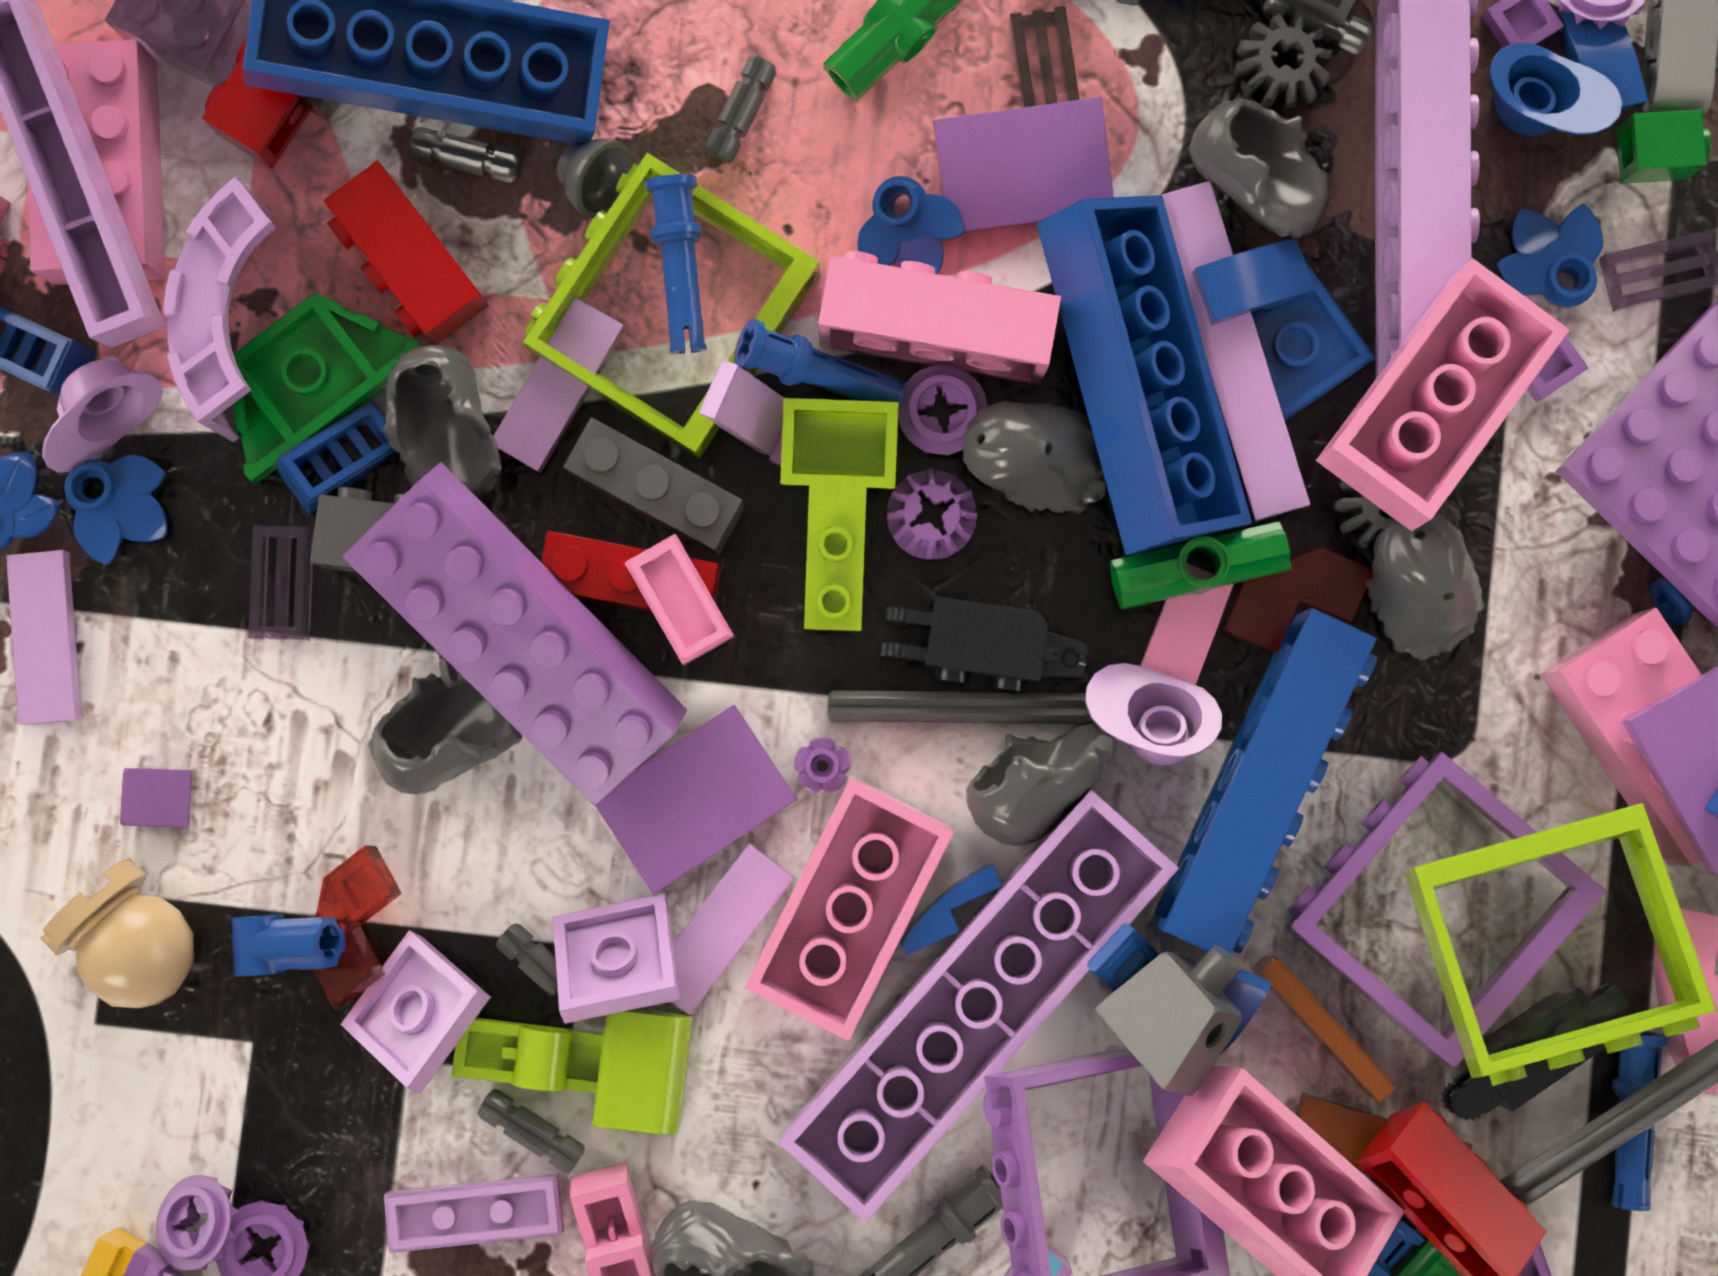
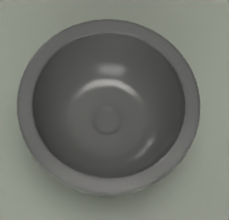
(592, 173)

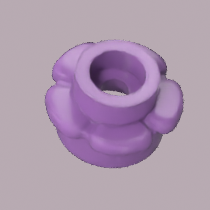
(806, 763)

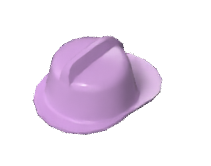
(97, 410)
(1153, 712)

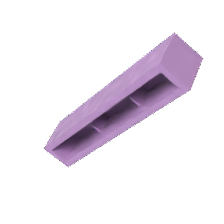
(70, 182)

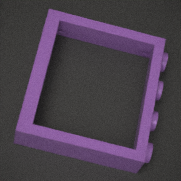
(1516, 969)
(1197, 1239)

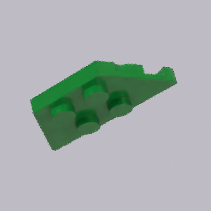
(308, 375)

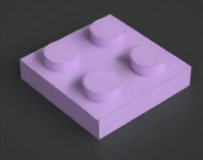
(615, 958)
(415, 1012)

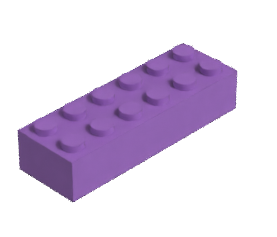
(516, 634)

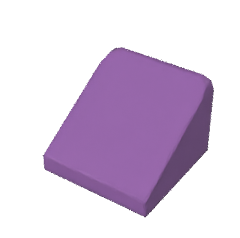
(156, 797)

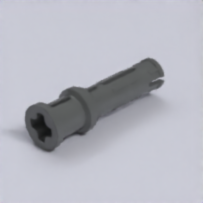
(952, 1223)

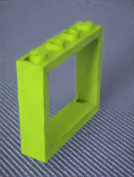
(605, 237)
(1662, 912)

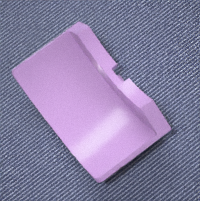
(200, 300)

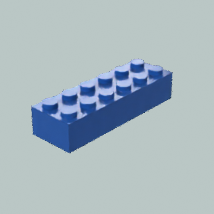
(436, 59)
(1143, 372)
(1264, 782)

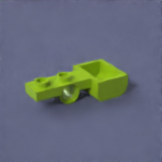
(839, 454)
(631, 1066)

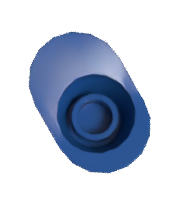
(1550, 93)

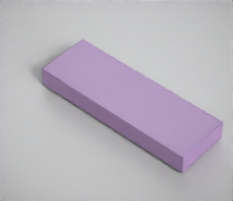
(550, 394)
(43, 637)
(726, 923)
(473, 1213)

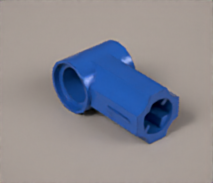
(276, 944)

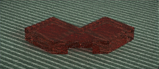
(1316, 580)
(353, 896)

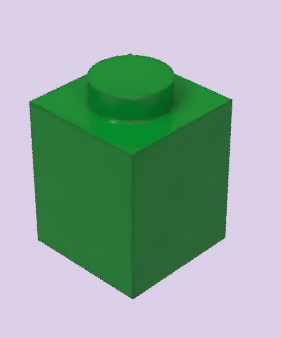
(1662, 146)

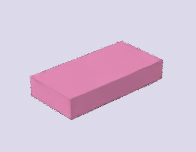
(679, 599)
(1186, 631)

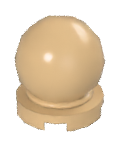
(126, 943)

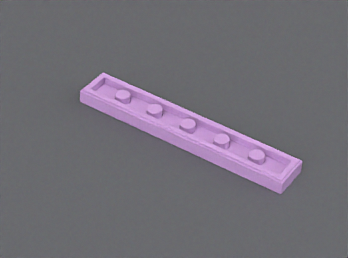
(1237, 367)

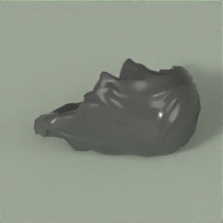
(1262, 166)
(439, 418)
(1036, 455)
(1424, 587)
(437, 736)
(1036, 783)
(714, 1242)

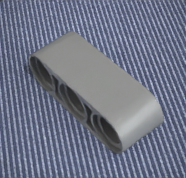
(1680, 55)

